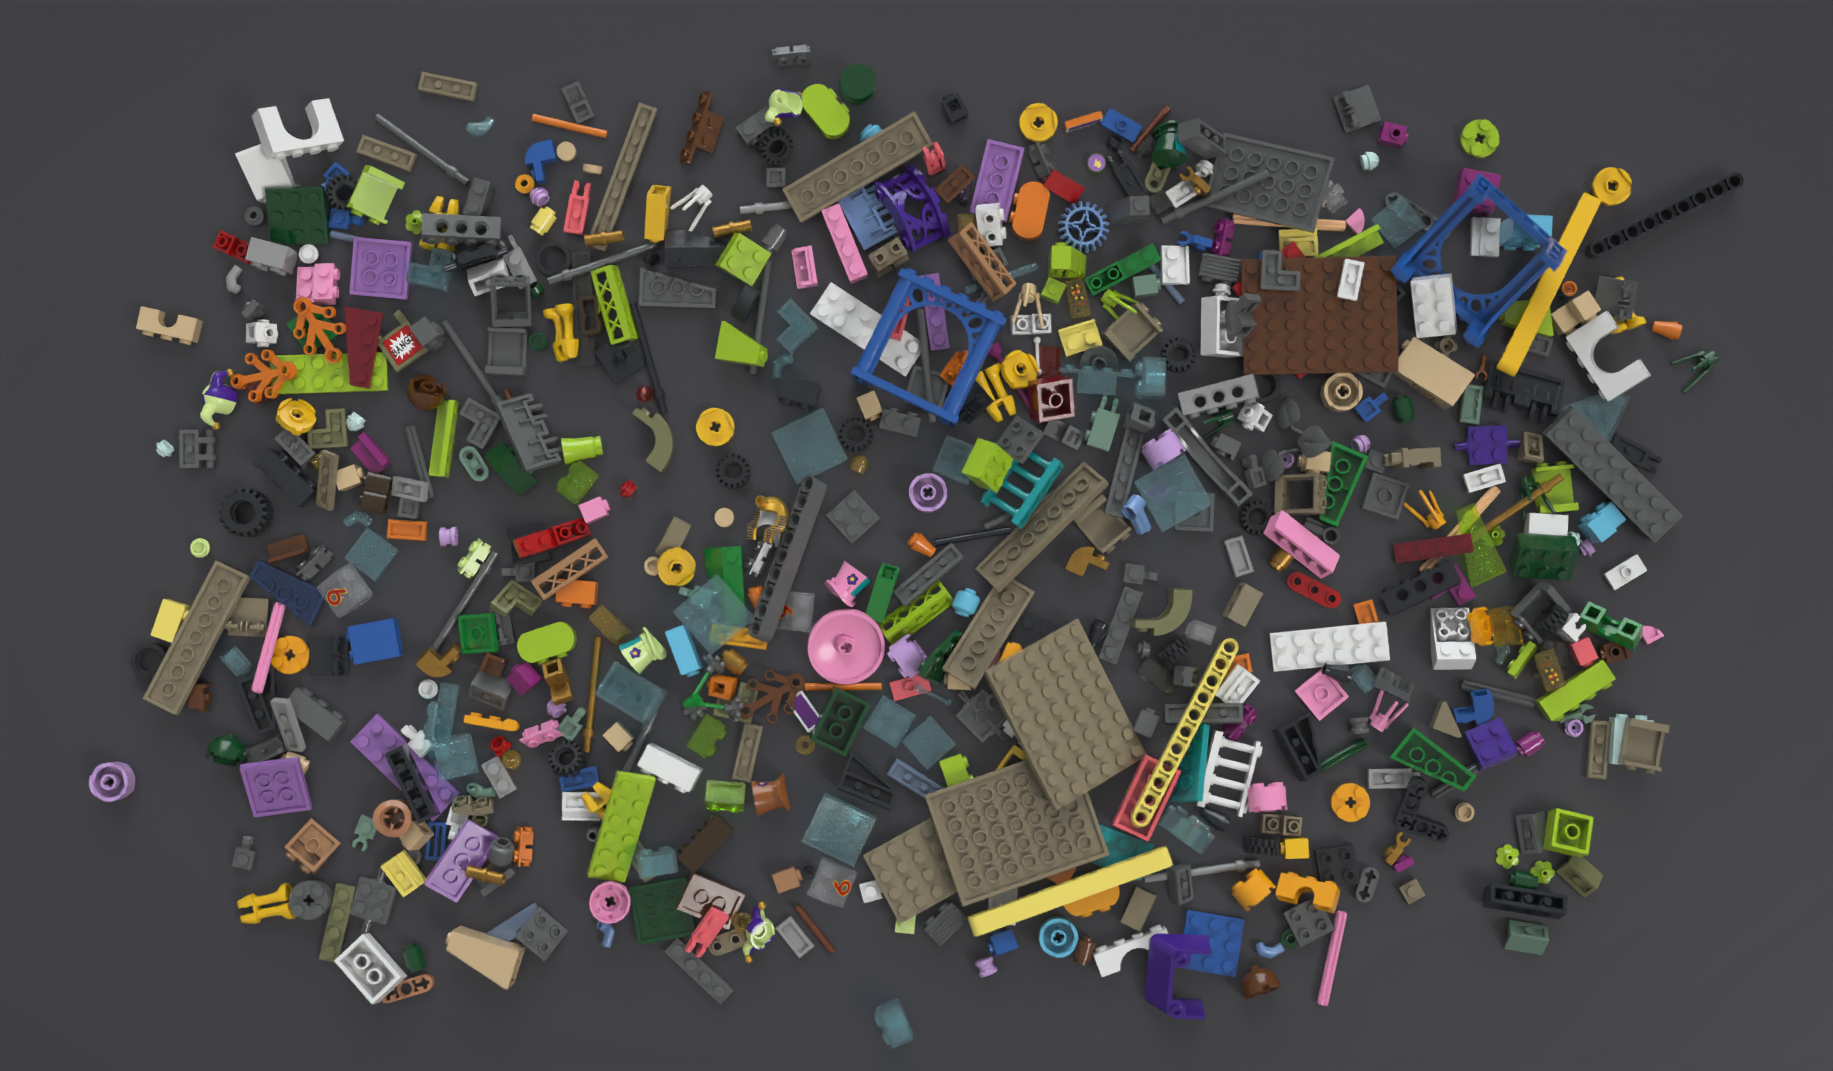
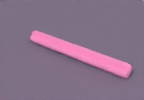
(268, 648)
(1332, 958)

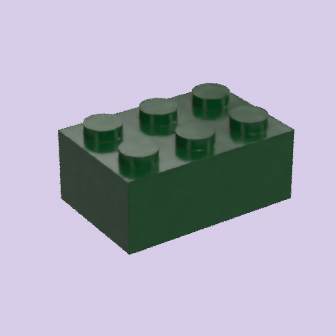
(1544, 556)
(839, 721)

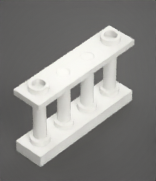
(1213, 759)

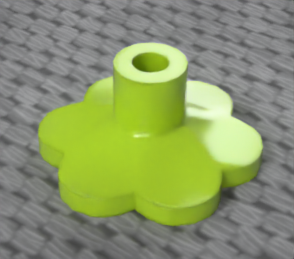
(415, 227)
(1497, 540)
(1502, 856)
(1541, 867)

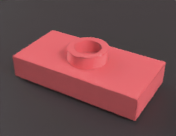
(907, 687)

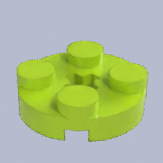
(1469, 134)

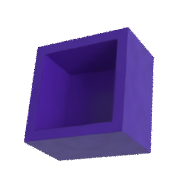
(1490, 744)

